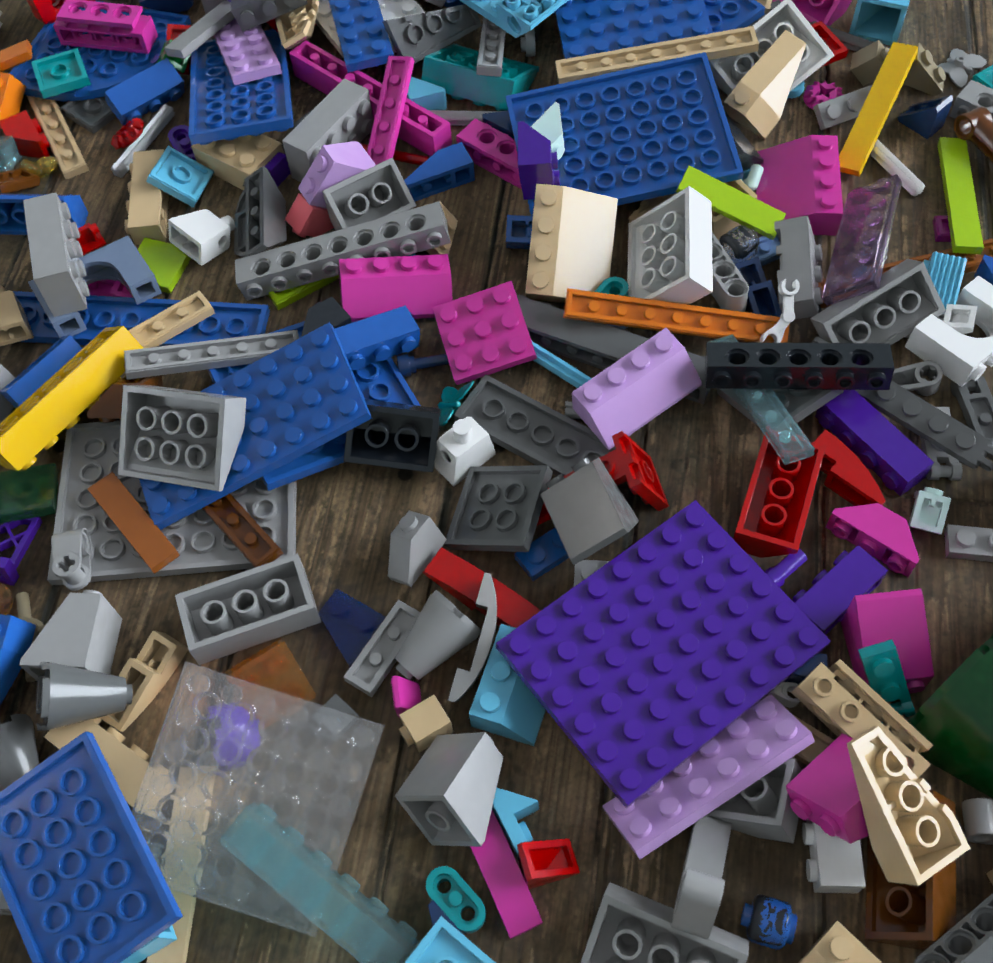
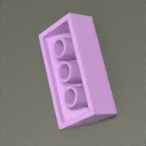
(636, 388)

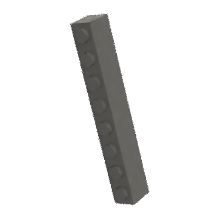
(590, 341)

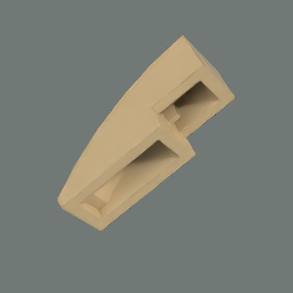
(148, 676)

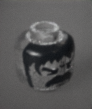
(740, 243)

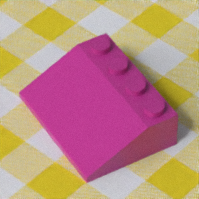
(804, 181)

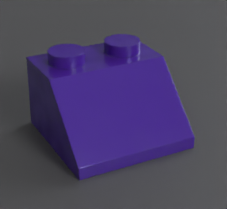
(535, 161)

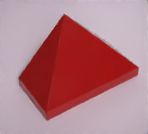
(547, 861)

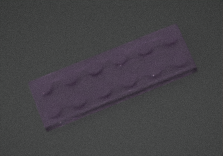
(862, 240)

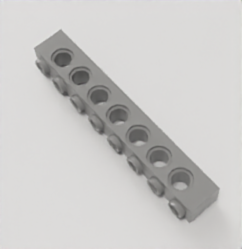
(319, 256)

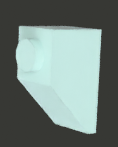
(551, 127)

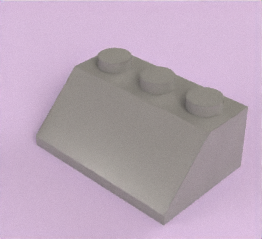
(368, 196)

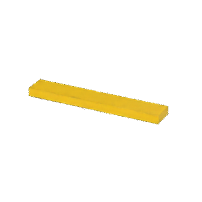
(876, 108)

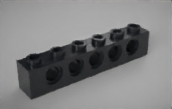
(799, 366)

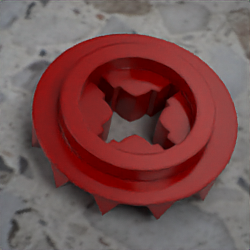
(128, 133)

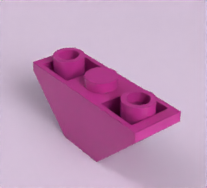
(878, 533)

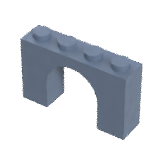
(112, 262)

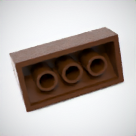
(910, 913)

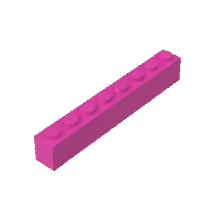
(325, 72)

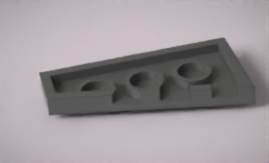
(430, 31)

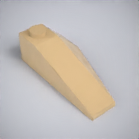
(903, 819)

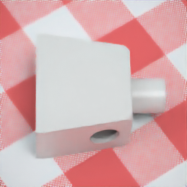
(201, 234)
(462, 448)

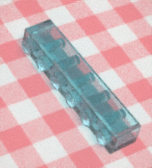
(317, 889)

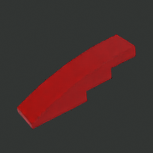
(464, 582)

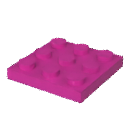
(484, 333)

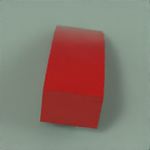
(847, 473)

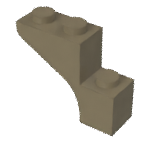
(923, 74)

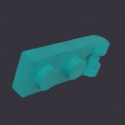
(886, 675)

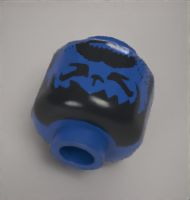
(769, 922)

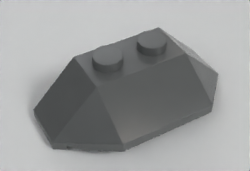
(259, 215)

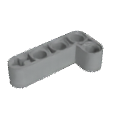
(701, 878)

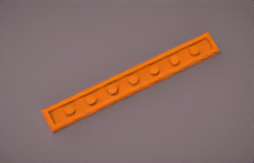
(674, 316)

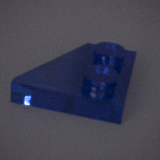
(349, 623)

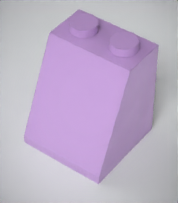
(332, 166)

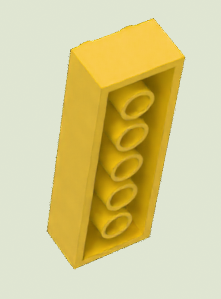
(63, 398)

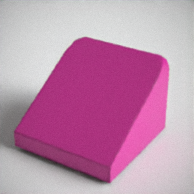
(405, 694)

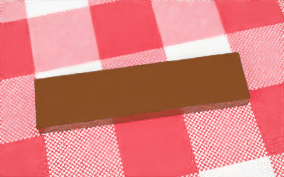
(133, 522)

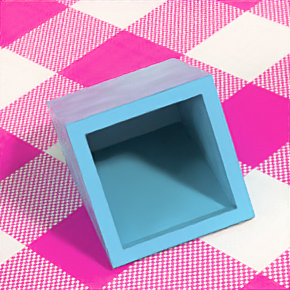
(879, 20)

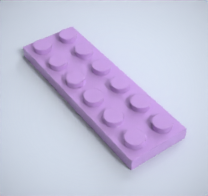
(246, 53)
(711, 776)

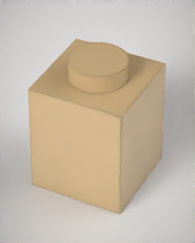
(424, 723)

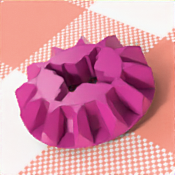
(812, 93)

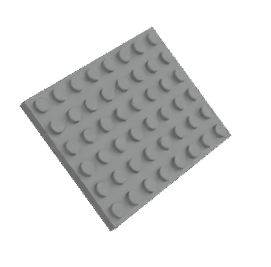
(93, 453)

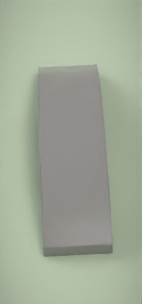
(465, 679)

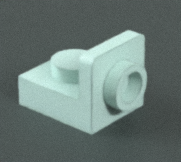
(929, 510)

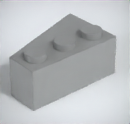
(800, 261)

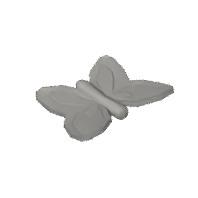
(959, 64)

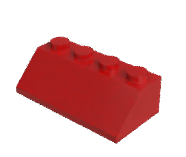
(777, 503)

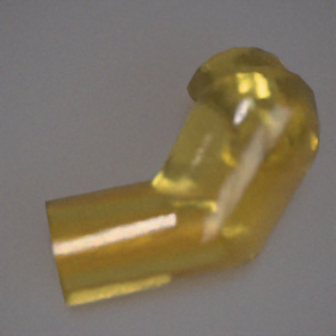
(41, 167)

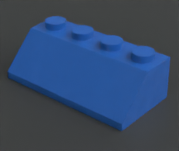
(13, 214)

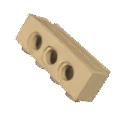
(844, 714)

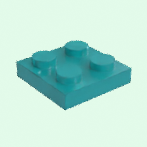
(60, 73)

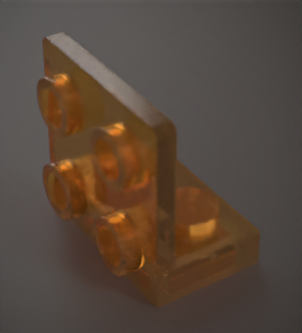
(275, 669)

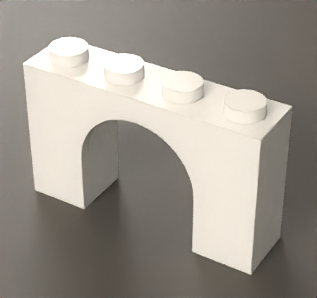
(958, 354)

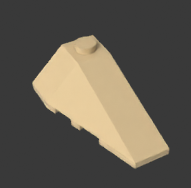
(297, 24)
(763, 91)

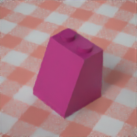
(895, 617)
(829, 793)

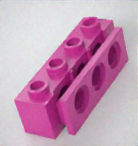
(73, 22)

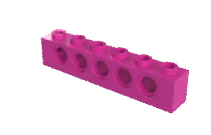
(491, 150)

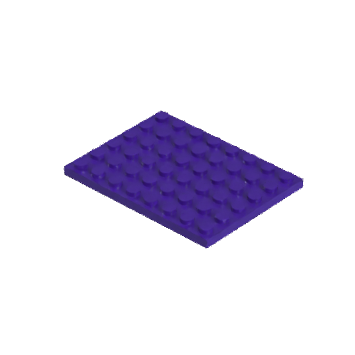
(661, 650)

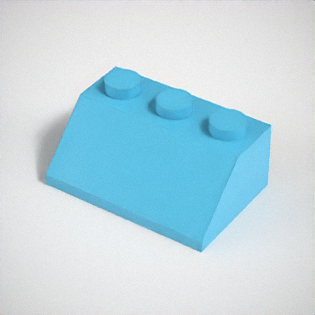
(504, 701)

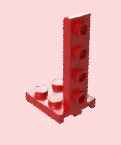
(632, 465)

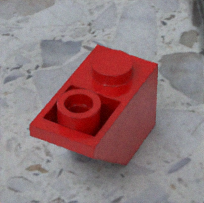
(26, 135)

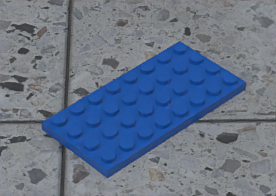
(229, 110)
(292, 406)

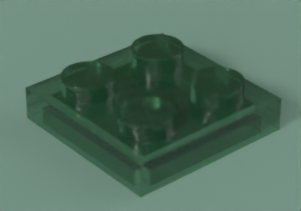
(28, 492)

